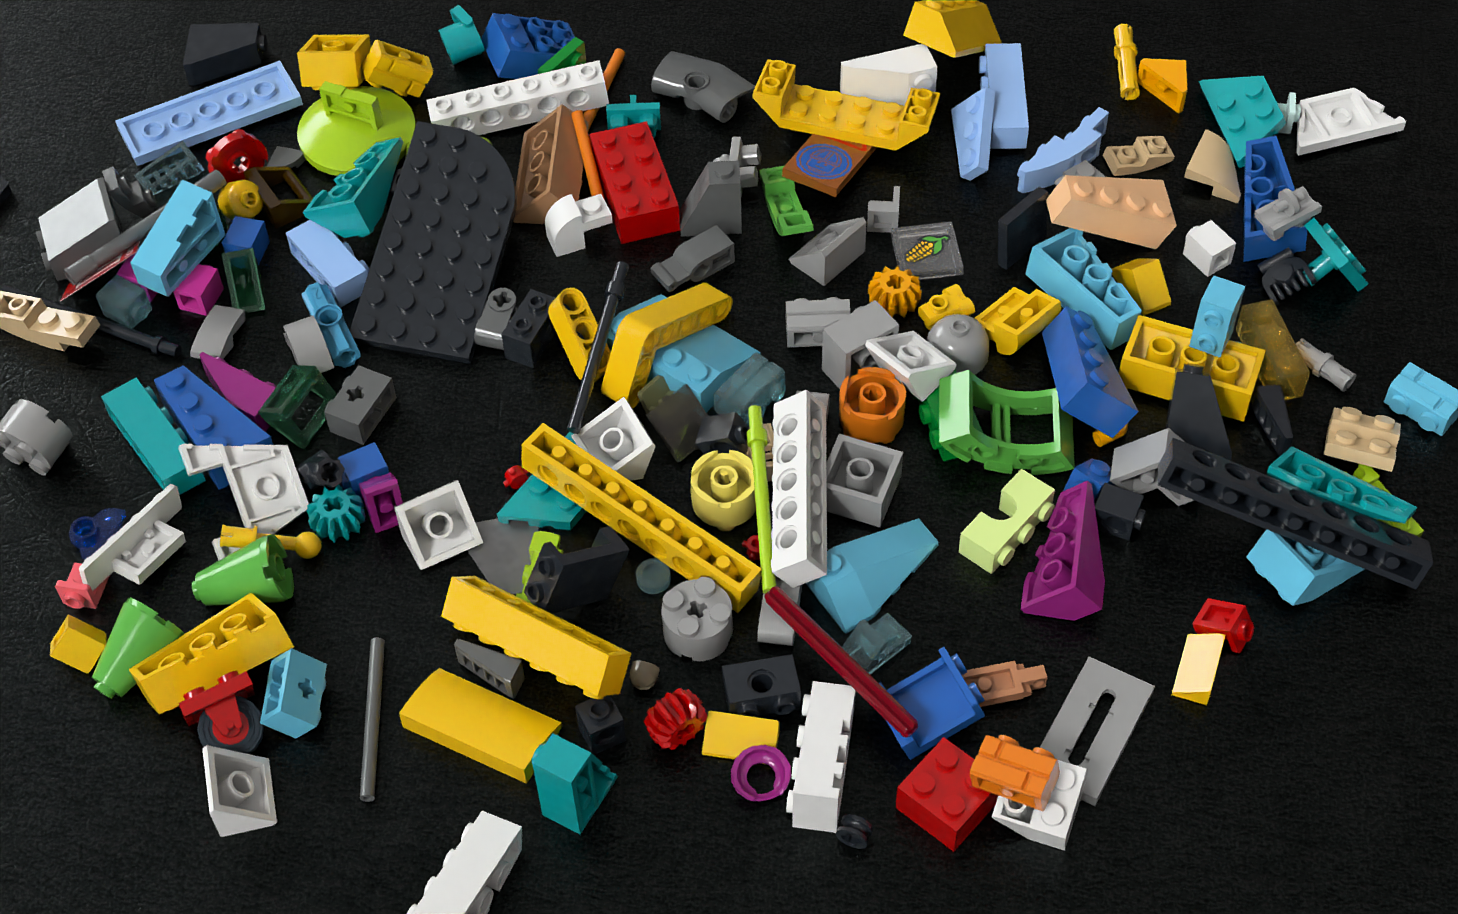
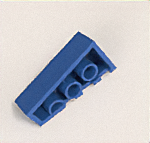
(1263, 179)
(1086, 374)
(206, 416)

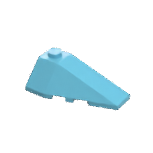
(870, 570)

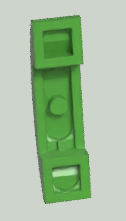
(784, 203)

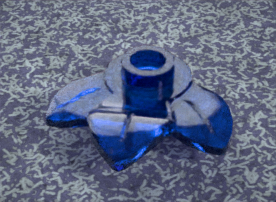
(99, 527)

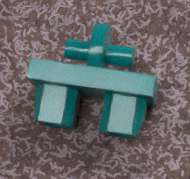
(632, 113)

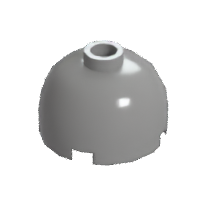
(961, 340)

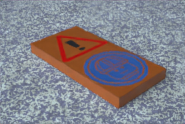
(826, 163)

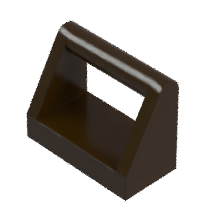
(279, 211)

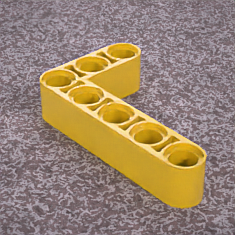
(655, 328)

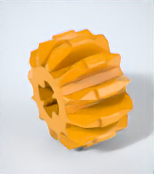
(895, 290)

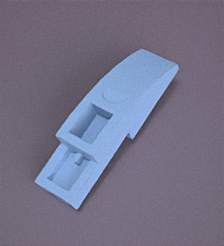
(1062, 154)

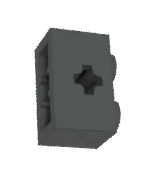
(360, 404)

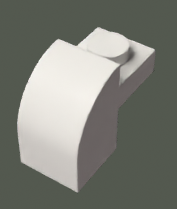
(570, 219)

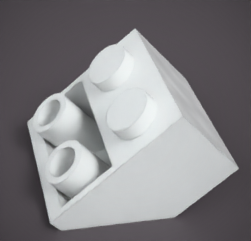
(1056, 821)

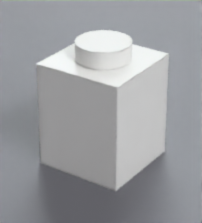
(1209, 248)

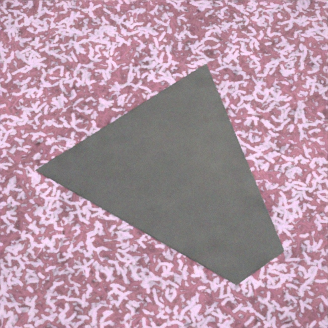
(503, 552)

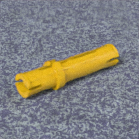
(1125, 54)

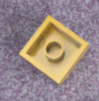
(333, 60)

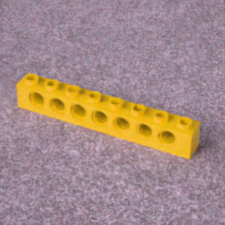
(638, 515)

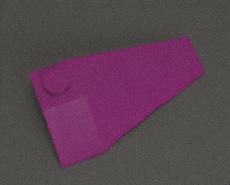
(1070, 565)

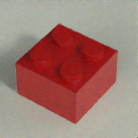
(942, 797)

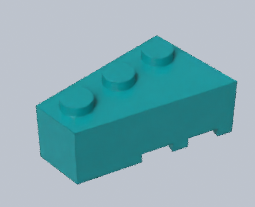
(569, 782)

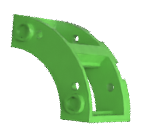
(957, 435)

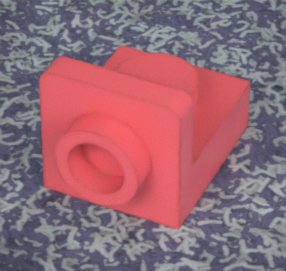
(77, 594)

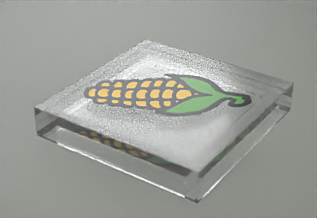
(927, 250)

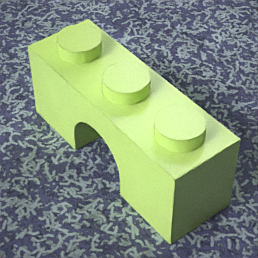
(994, 541)

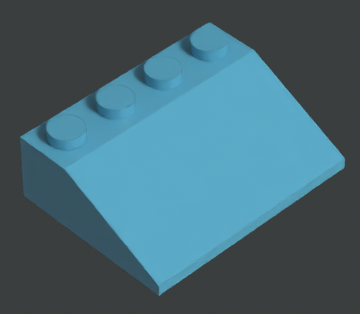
(700, 360)

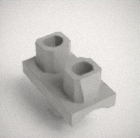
(747, 156)
(1289, 210)

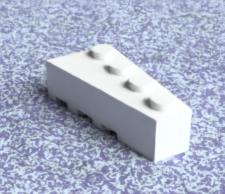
(822, 757)

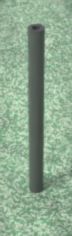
(372, 720)

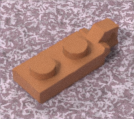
(1006, 681)

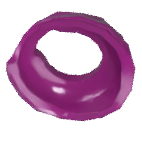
(755, 755)

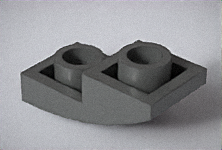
(129, 195)

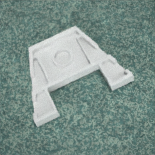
(260, 480)

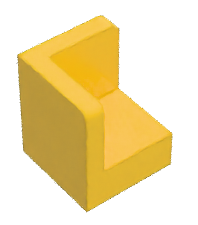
(78, 644)

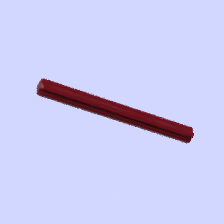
(841, 662)

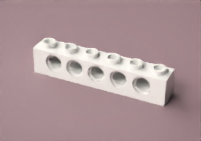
(521, 99)
(799, 490)

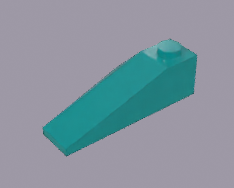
(360, 194)

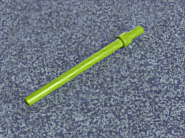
(757, 442)

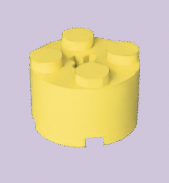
(723, 489)

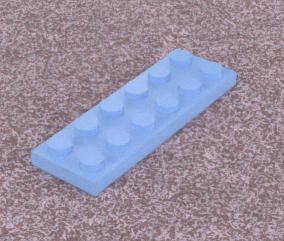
(209, 112)

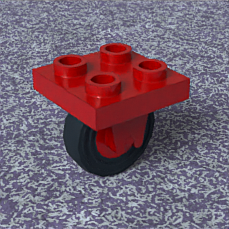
(225, 714)

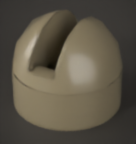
(643, 674)

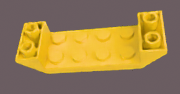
(841, 114)

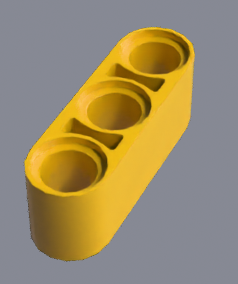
(579, 320)

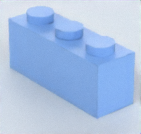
(328, 261)

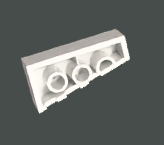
(473, 869)

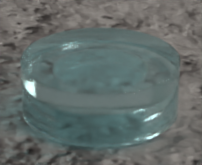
(653, 576)

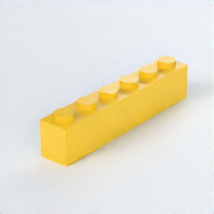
(536, 636)

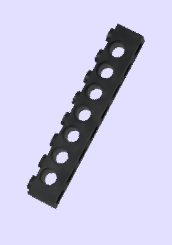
(1294, 513)

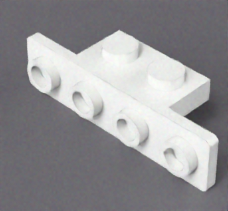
(138, 545)

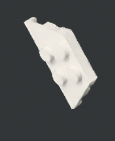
(1341, 120)

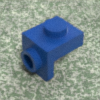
(1095, 472)

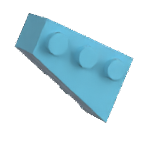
(178, 239)

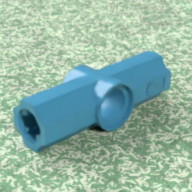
(332, 324)

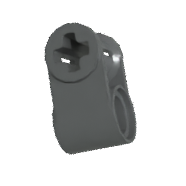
(495, 318)

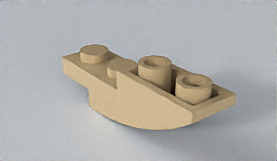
(43, 325)

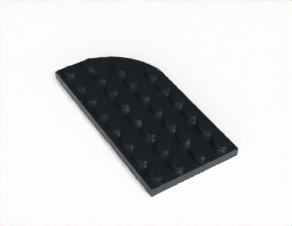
(438, 246)

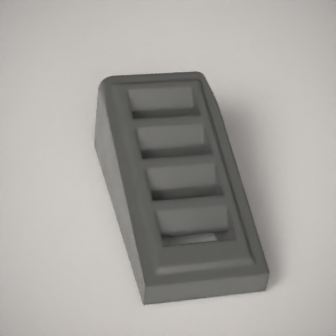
(492, 666)

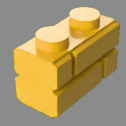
(397, 69)

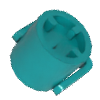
(461, 37)

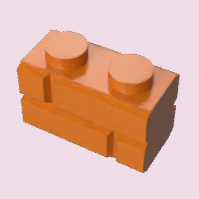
(1015, 771)

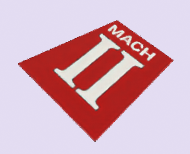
(102, 269)

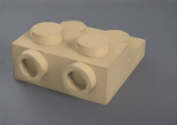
(1362, 438)

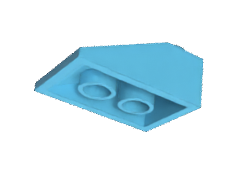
(1297, 569)

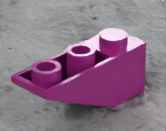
(238, 387)

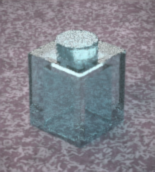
(124, 302)

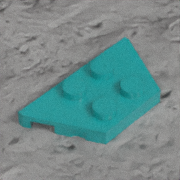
(1243, 111)
(541, 505)

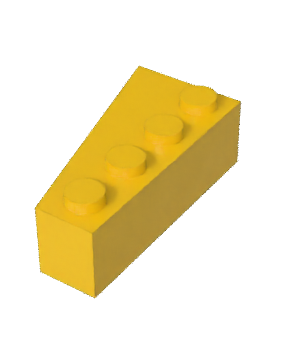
(227, 642)

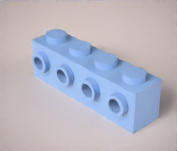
(1005, 75)

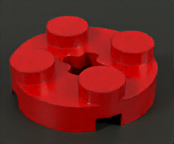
(234, 146)

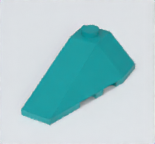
(1338, 486)

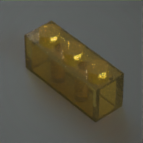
(1282, 365)

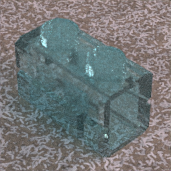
(752, 384)

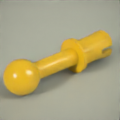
(305, 544)

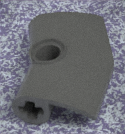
(701, 83)

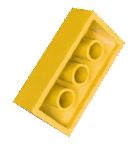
(952, 26)
(1161, 347)

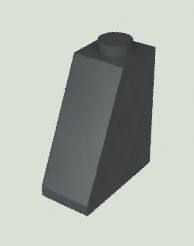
(714, 200)

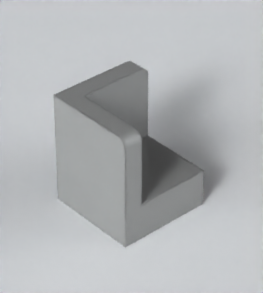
(884, 214)

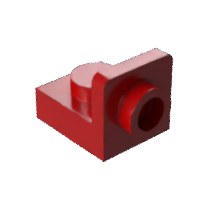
(1225, 619)

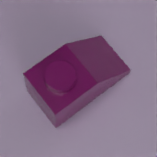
(380, 497)

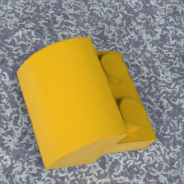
(1018, 318)

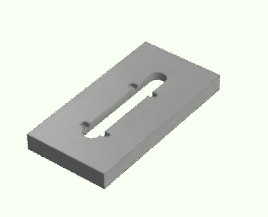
(1129, 704)

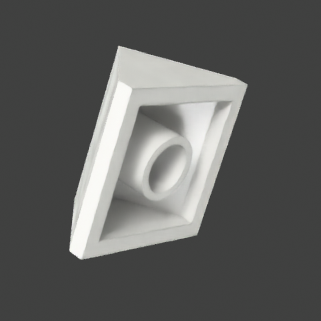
(911, 361)
(618, 440)
(438, 525)
(238, 790)

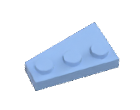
(973, 131)

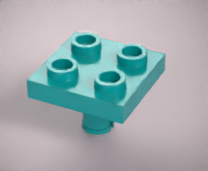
(1334, 255)

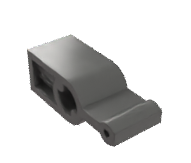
(696, 259)

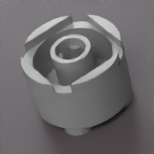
(33, 436)
(697, 619)

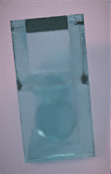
(877, 642)

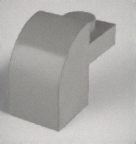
(308, 344)

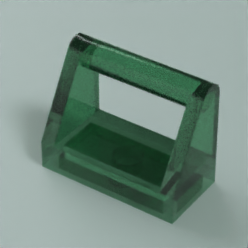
(288, 397)

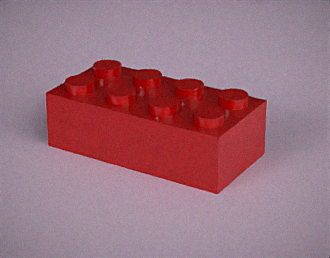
(635, 182)

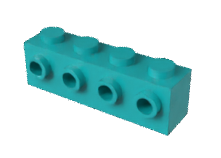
(150, 434)

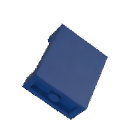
(938, 702)

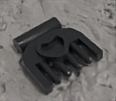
(1282, 271)

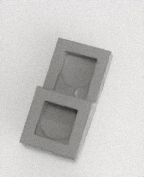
(217, 332)

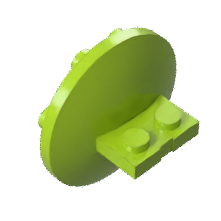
(350, 122)

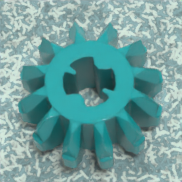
(336, 513)

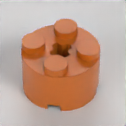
(872, 405)

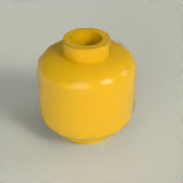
(240, 199)

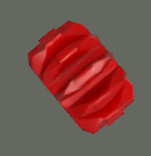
(675, 718)

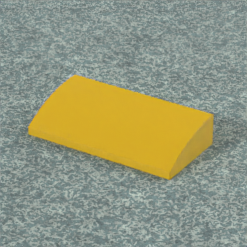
(478, 723)

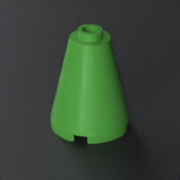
(252, 570)
(133, 639)

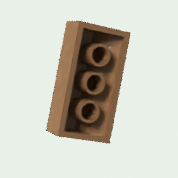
(548, 166)

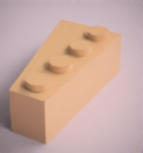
(1114, 208)

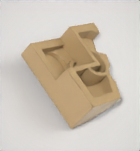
(1215, 166)

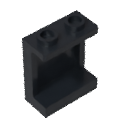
(578, 576)

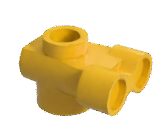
(948, 303)

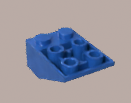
(523, 44)

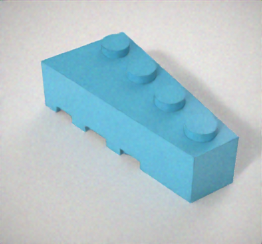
(1075, 275)

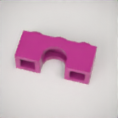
(194, 294)

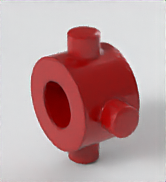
(515, 477)
(752, 546)

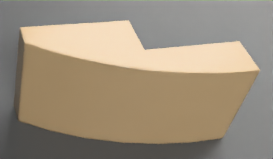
(1143, 155)

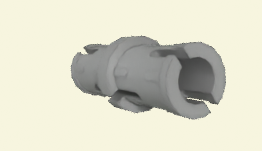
(1325, 366)

